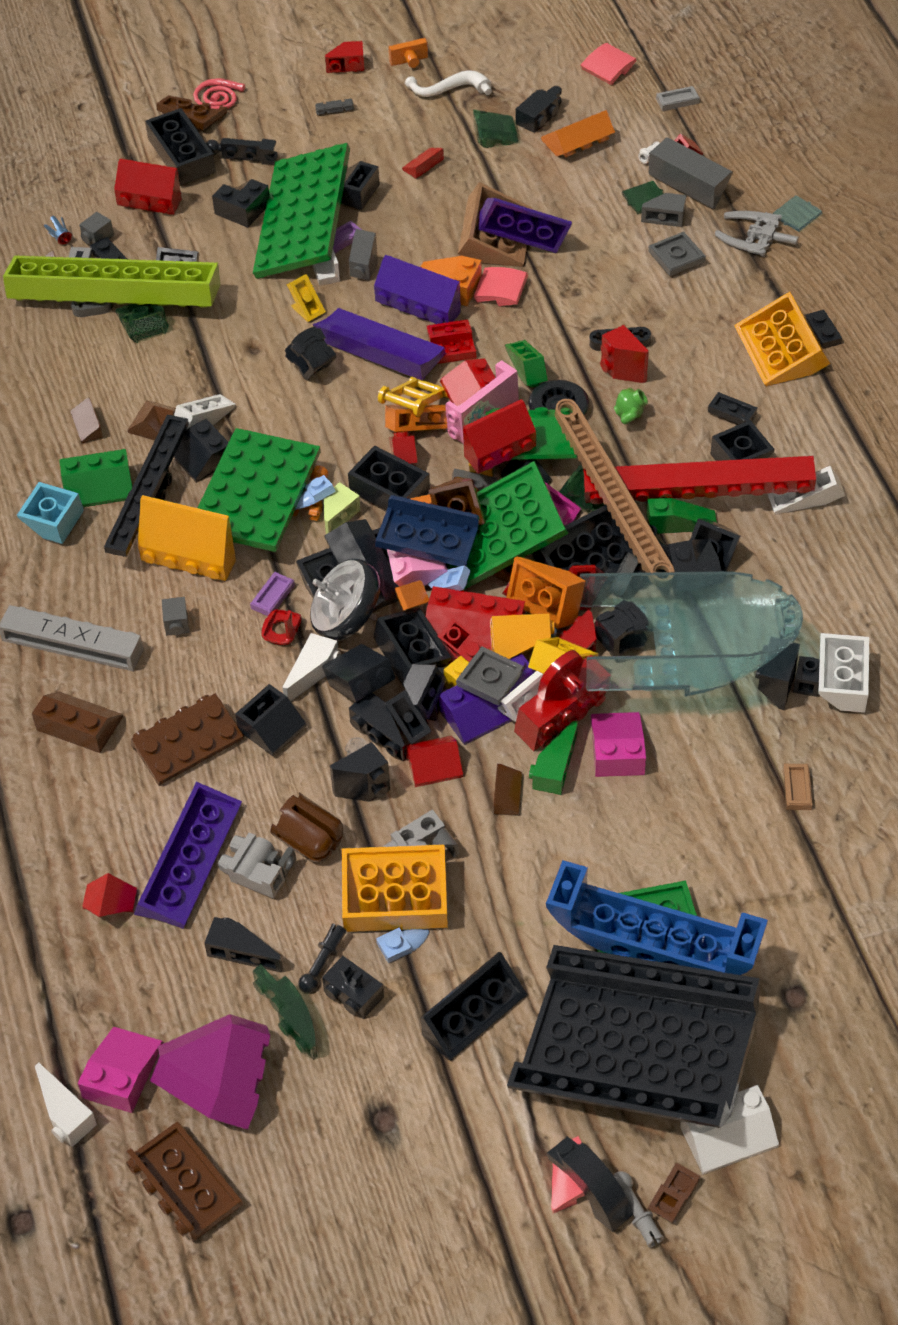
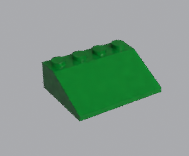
(549, 437)

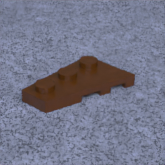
(199, 114)

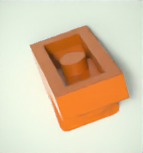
(411, 595)

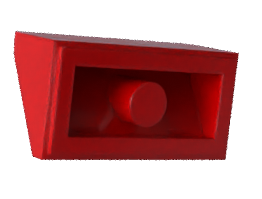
(424, 162)

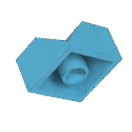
(51, 512)

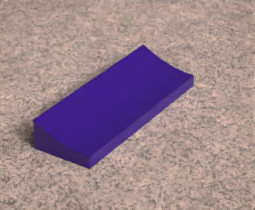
(380, 343)
(188, 856)

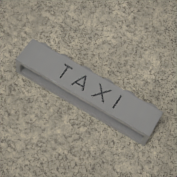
(71, 638)

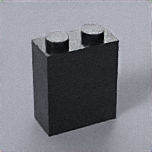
(358, 672)

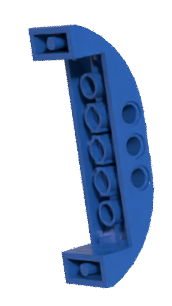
(648, 930)

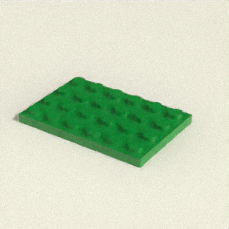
(259, 486)
(518, 523)

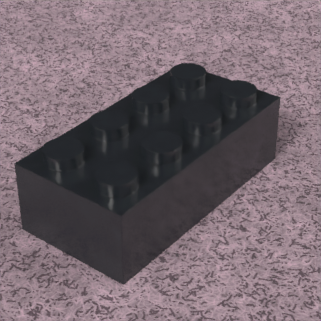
(180, 145)

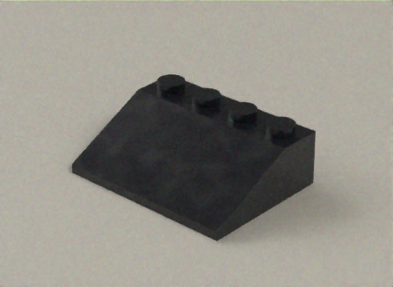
(589, 541)

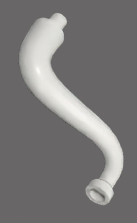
(469, 77)

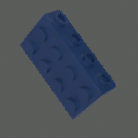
(428, 531)

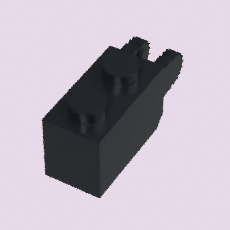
(538, 108)

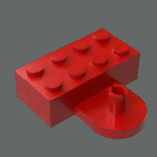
(558, 702)

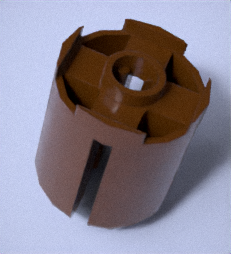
(308, 828)

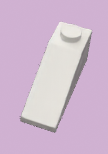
(208, 408)
(827, 489)
(308, 667)
(67, 1113)

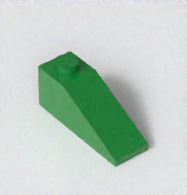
(527, 362)
(675, 515)
(554, 761)

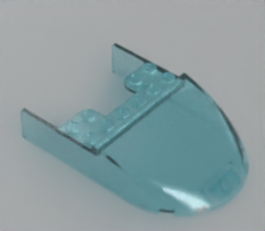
(703, 627)

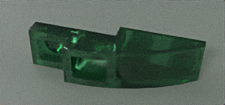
(291, 1009)

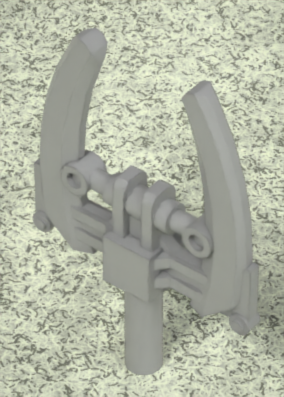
(765, 234)

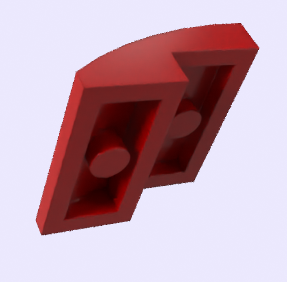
(455, 338)

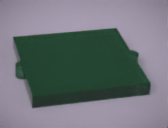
(641, 194)

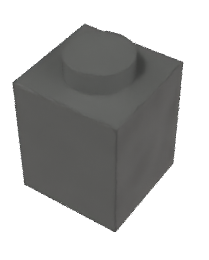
(96, 228)
(175, 616)

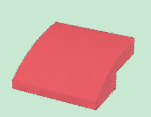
(608, 63)
(501, 284)

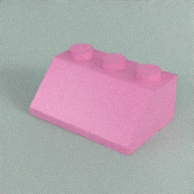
(411, 568)

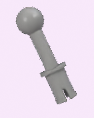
(643, 1220)

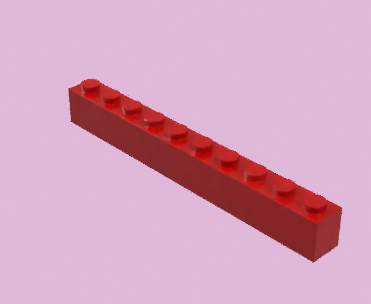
(713, 478)

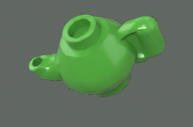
(630, 404)

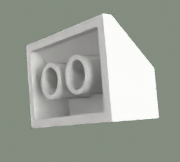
(844, 671)
(741, 1137)

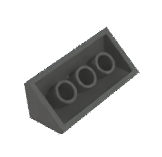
(689, 172)

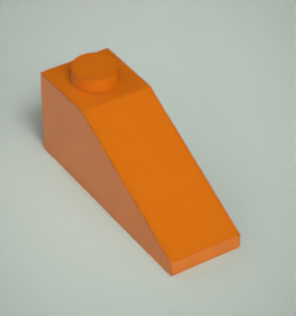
(402, 419)

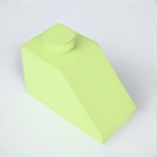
(340, 507)

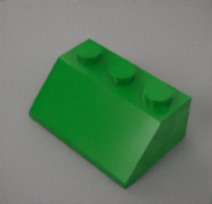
(97, 477)

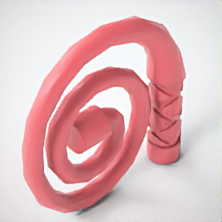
(222, 85)

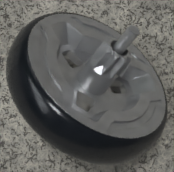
(345, 599)

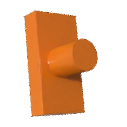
(408, 52)

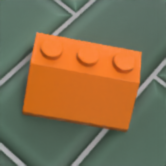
(579, 134)

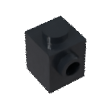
(807, 676)

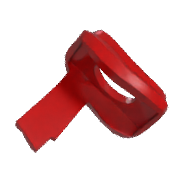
(291, 621)

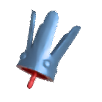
(62, 235)

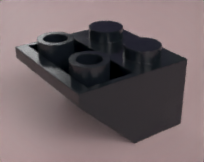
(360, 184)
(270, 720)

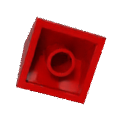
(434, 761)

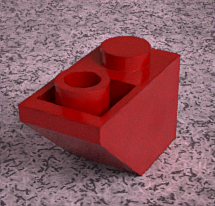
(345, 57)
(403, 446)
(582, 632)
(461, 640)

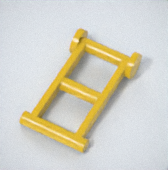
(408, 389)

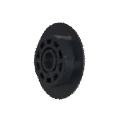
(556, 390)

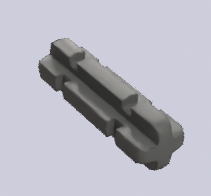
(334, 106)

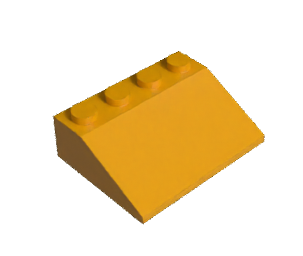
(781, 342)
(185, 538)
(394, 888)

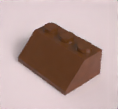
(75, 720)

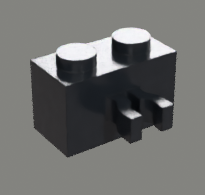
(352, 987)

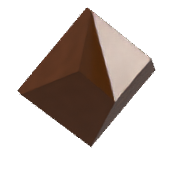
(150, 419)
(458, 495)

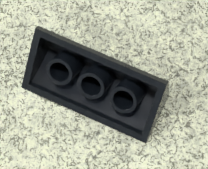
(472, 1007)

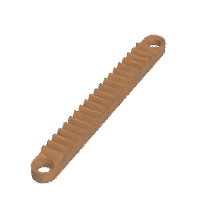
(612, 489)

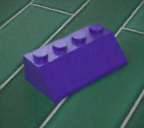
(523, 224)
(417, 291)
(472, 715)

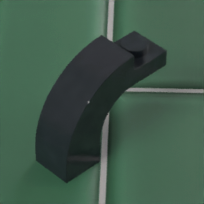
(595, 1180)

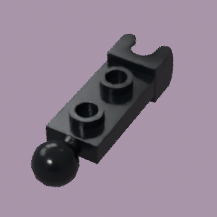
(245, 150)

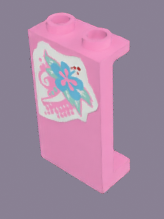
(496, 394)

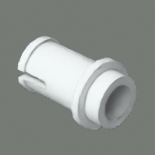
(644, 153)

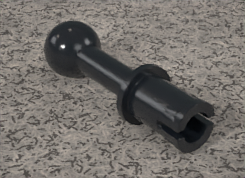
(309, 982)

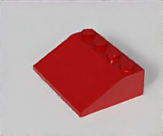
(470, 610)

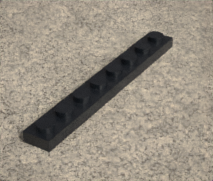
(146, 484)

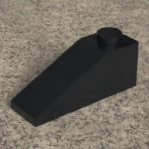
(237, 944)

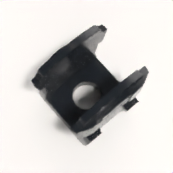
(310, 352)
(622, 628)

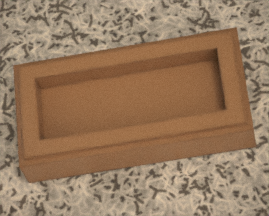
(797, 787)

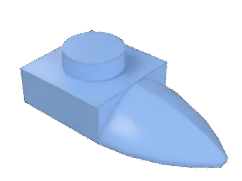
(315, 491)
(453, 579)
(400, 943)

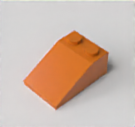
(459, 268)
(546, 590)

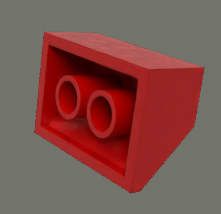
(147, 186)
(499, 436)

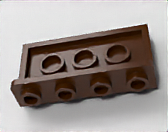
(186, 738)
(183, 1182)

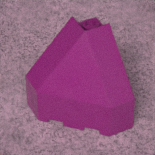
(216, 1068)

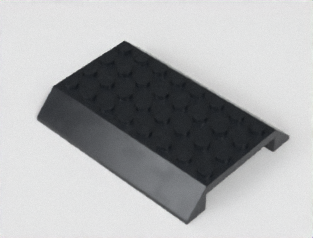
(640, 1036)

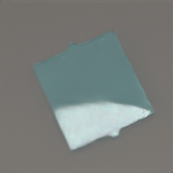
(798, 213)

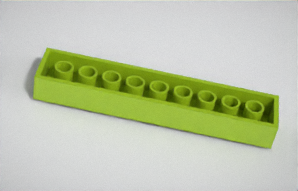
(112, 280)

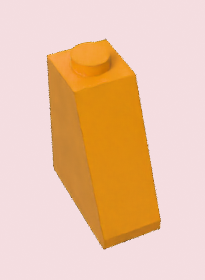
(518, 633)

